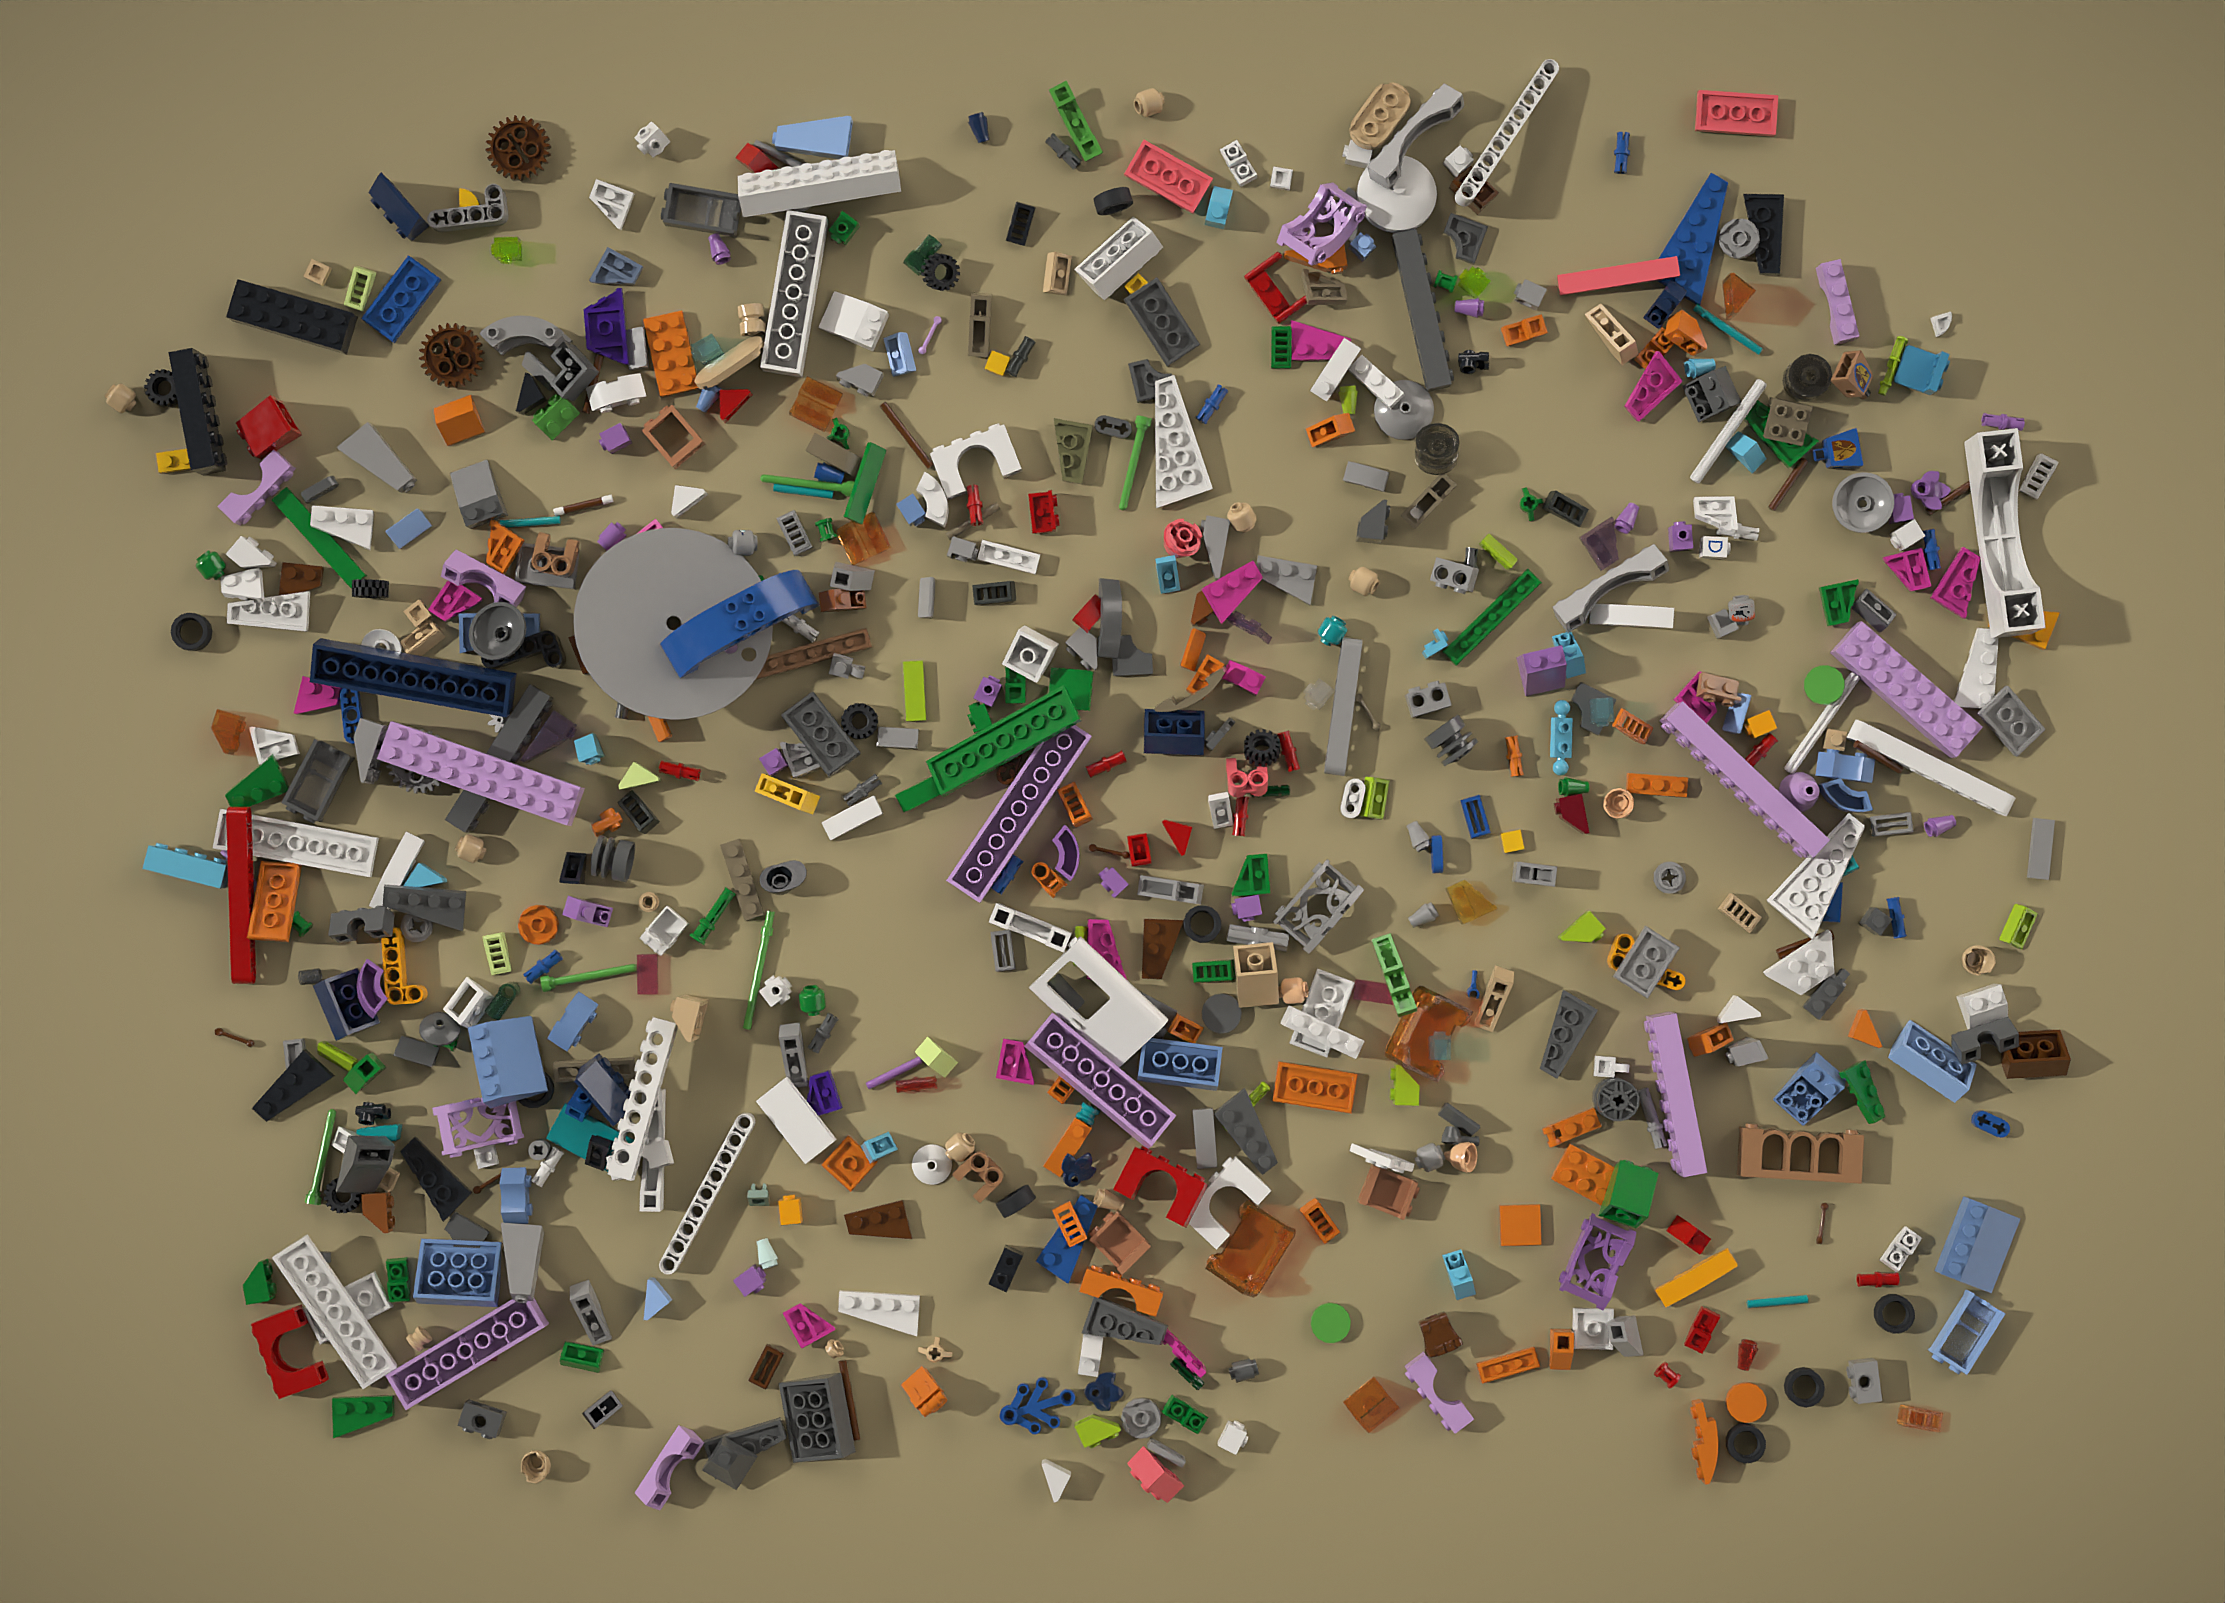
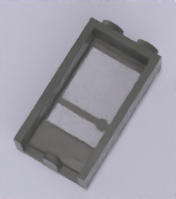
(701, 209)
(317, 781)

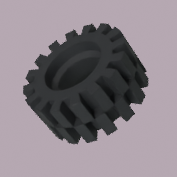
(951, 272)
(152, 388)
(370, 588)
(849, 713)
(1262, 739)
(335, 1204)

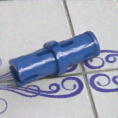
(1622, 152)
(1212, 404)
(1931, 549)
(1007, 874)
(1897, 917)
(543, 966)

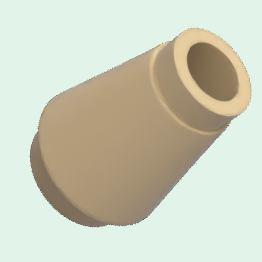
(1108, 1200)

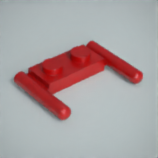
(1269, 293)

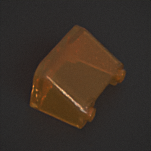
(1411, 1036)
(1252, 1250)

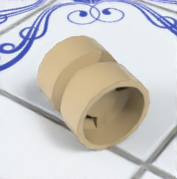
(751, 319)

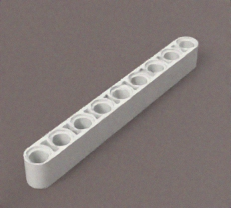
(1510, 124)
(1932, 768)
(699, 1199)

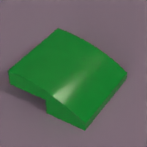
(1077, 683)

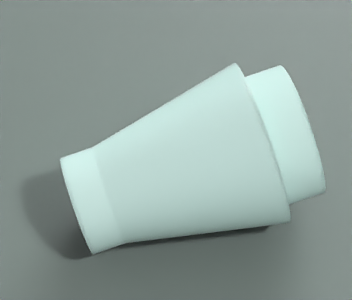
(766, 1254)

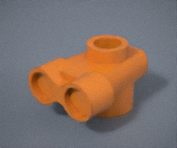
(609, 821)

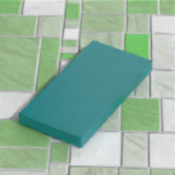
(576, 1135)

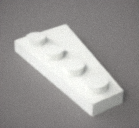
(279, 612)
(1979, 674)
(885, 1309)

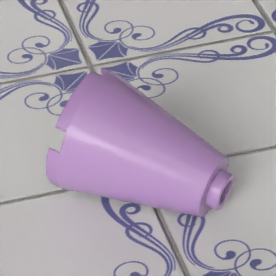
(1800, 790)

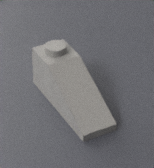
(1214, 537)
(1745, 1052)
(793, 1053)
(589, 1312)

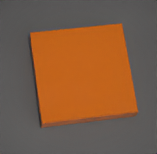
(848, 1163)
(1520, 1225)

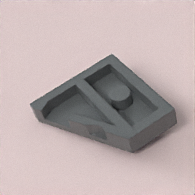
(1215, 737)

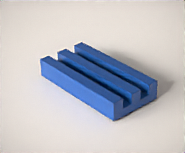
(1467, 817)

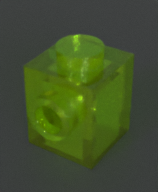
(507, 249)
(1473, 281)

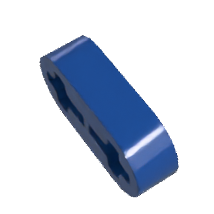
(1436, 854)
(1992, 1120)

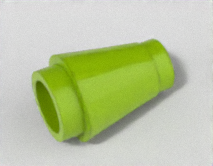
(1348, 398)

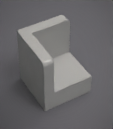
(1721, 623)

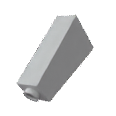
(376, 455)
(522, 1257)

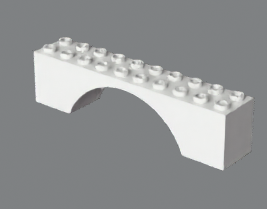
(1994, 479)

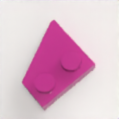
(453, 600)
(315, 696)
(1703, 709)

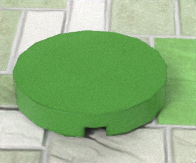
(1824, 685)
(1330, 1322)

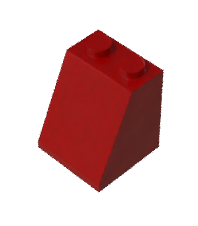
(267, 427)

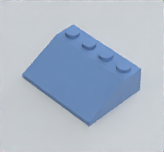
(507, 1060)
(1977, 1244)
(447, 1281)

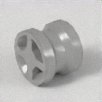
(542, 1147)

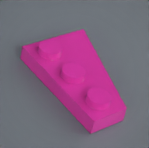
(1313, 343)
(1654, 385)
(1957, 583)
(1102, 940)

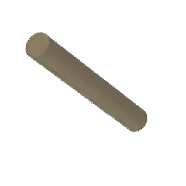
(967, 524)

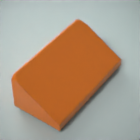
(1193, 649)
(660, 728)

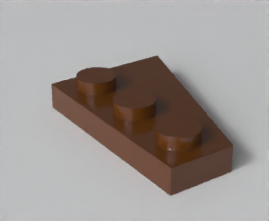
(1158, 944)
(880, 1221)

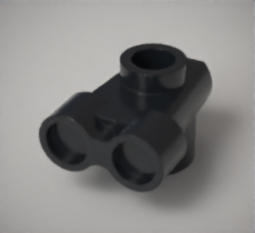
(1470, 361)
(370, 1111)

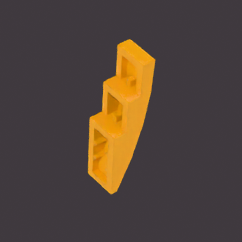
(1696, 1277)

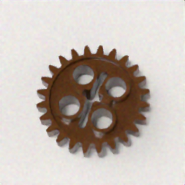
(532, 138)
(435, 362)

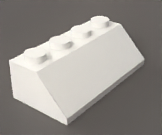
(1119, 258)

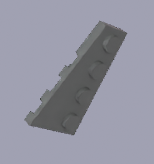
(431, 904)
(1567, 1030)
(1245, 1128)
(1119, 1322)
(753, 1438)

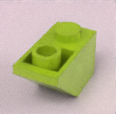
(1405, 1087)
(1094, 1429)

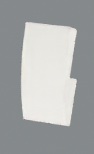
(1238, 163)
(1900, 1248)

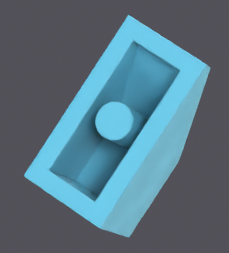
(1218, 207)

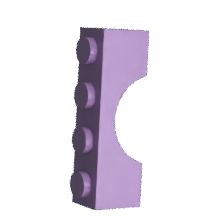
(1834, 284)
(275, 472)
(463, 569)
(1453, 1412)
(656, 1485)

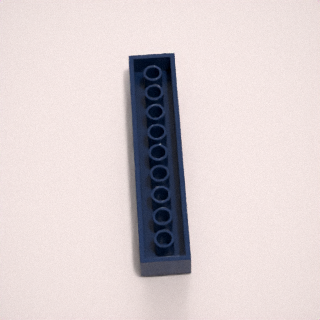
(412, 677)

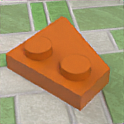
(502, 547)

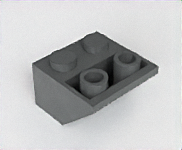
(1711, 394)
(1372, 525)

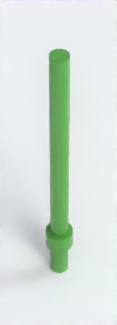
(766, 932)

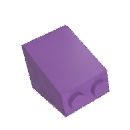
(1542, 670)

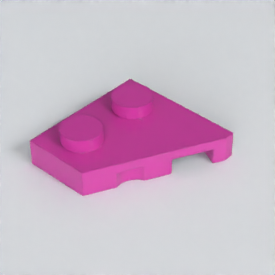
(1910, 569)
(1014, 1063)
(806, 1325)

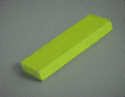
(914, 690)

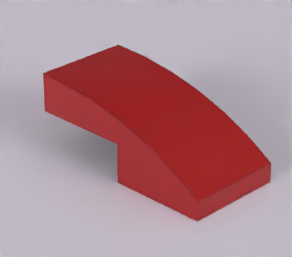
(1089, 614)
(1701, 1330)

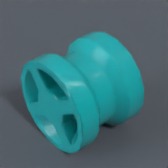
(1087, 1113)

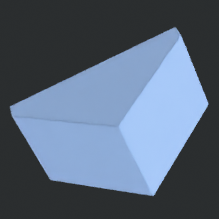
(655, 1298)

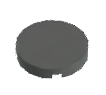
(1221, 1013)

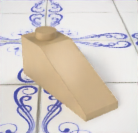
(1613, 335)
(1494, 998)

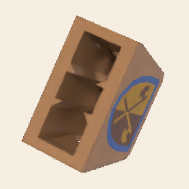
(1853, 375)

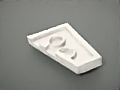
(345, 523)

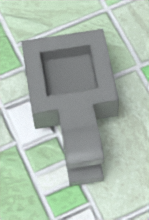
(842, 666)

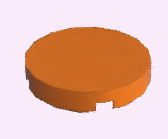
(538, 924)
(1746, 1402)

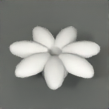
(498, 724)

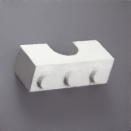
(657, 1153)

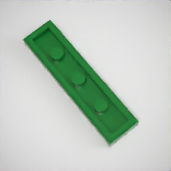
(865, 483)

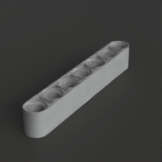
(1343, 706)

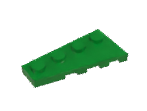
(1786, 452)

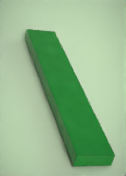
(321, 541)
(1491, 617)

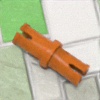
(1514, 756)

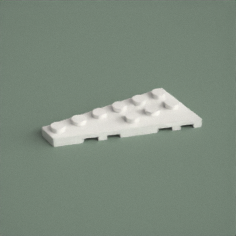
(1811, 887)

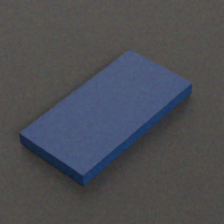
(401, 299)

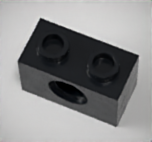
(1006, 1268)

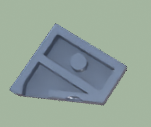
(616, 269)

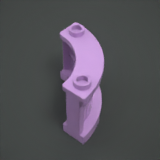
(1295, 232)
(452, 1113)

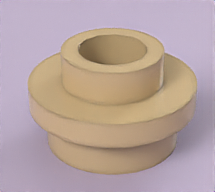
(642, 902)
(834, 1348)

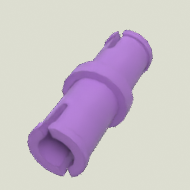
(2002, 421)

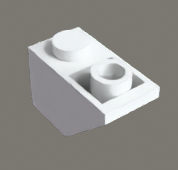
(248, 555)

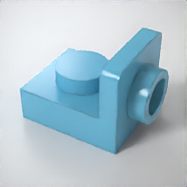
(1433, 647)

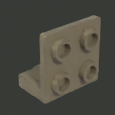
(1787, 421)

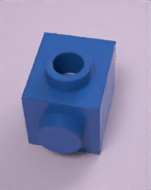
(579, 1105)

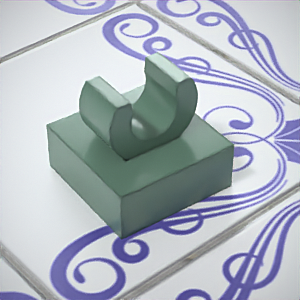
(758, 1197)

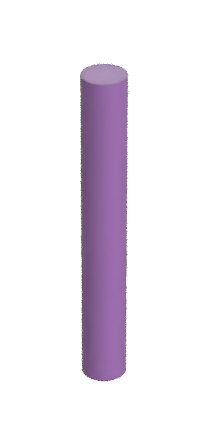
(894, 1072)

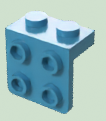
(1921, 370)

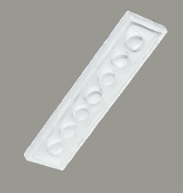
(306, 845)
(335, 1311)

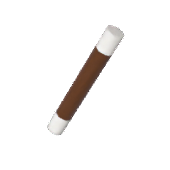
(583, 505)

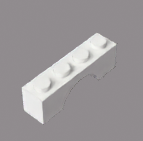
(1322, 1032)

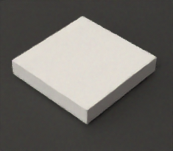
(1591, 1328)

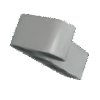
(468, 213)

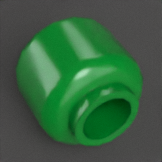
(211, 565)
(812, 1000)

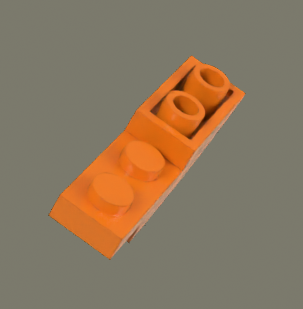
(1706, 1448)

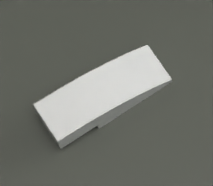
(852, 817)

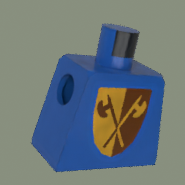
(1840, 451)

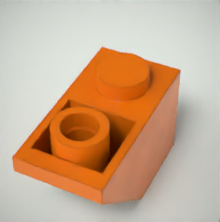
(1685, 333)
(1561, 1348)

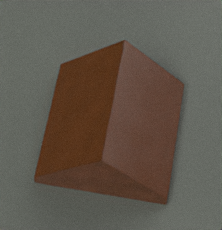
(1484, 196)

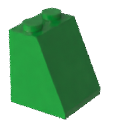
(1629, 1194)

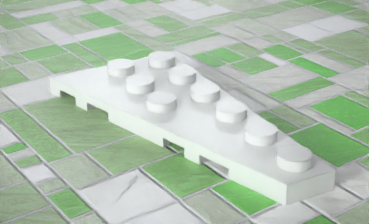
(1178, 456)

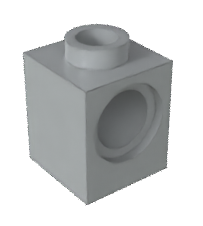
(1529, 294)

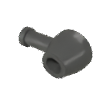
(1452, 1136)

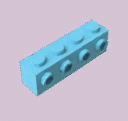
(186, 866)

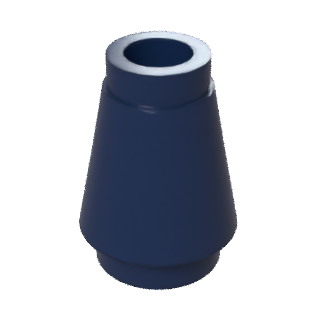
(979, 126)

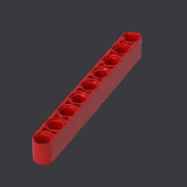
(240, 894)

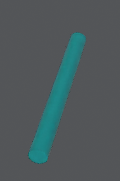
(1727, 329)

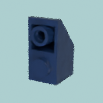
(1665, 304)

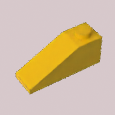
(787, 793)

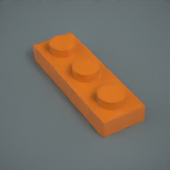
(1657, 785)

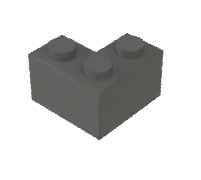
(576, 371)

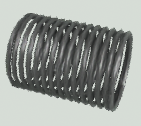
(310, 981)

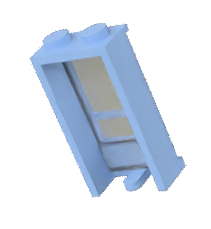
(1966, 1333)

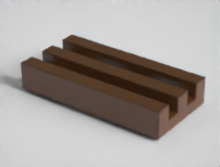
(773, 1351)

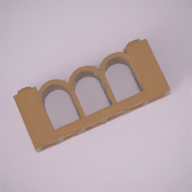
(1849, 1155)

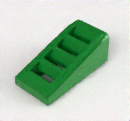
(1281, 329)
(1230, 966)

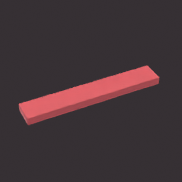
(1618, 276)

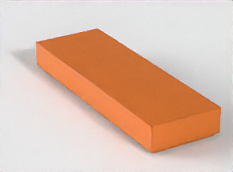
(1508, 1365)

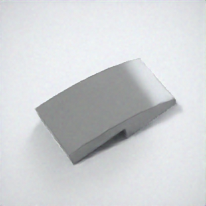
(1366, 476)

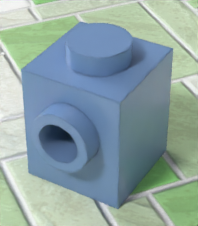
(912, 510)

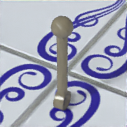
(1358, 697)

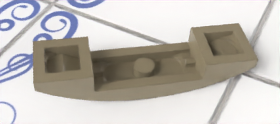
(1171, 704)

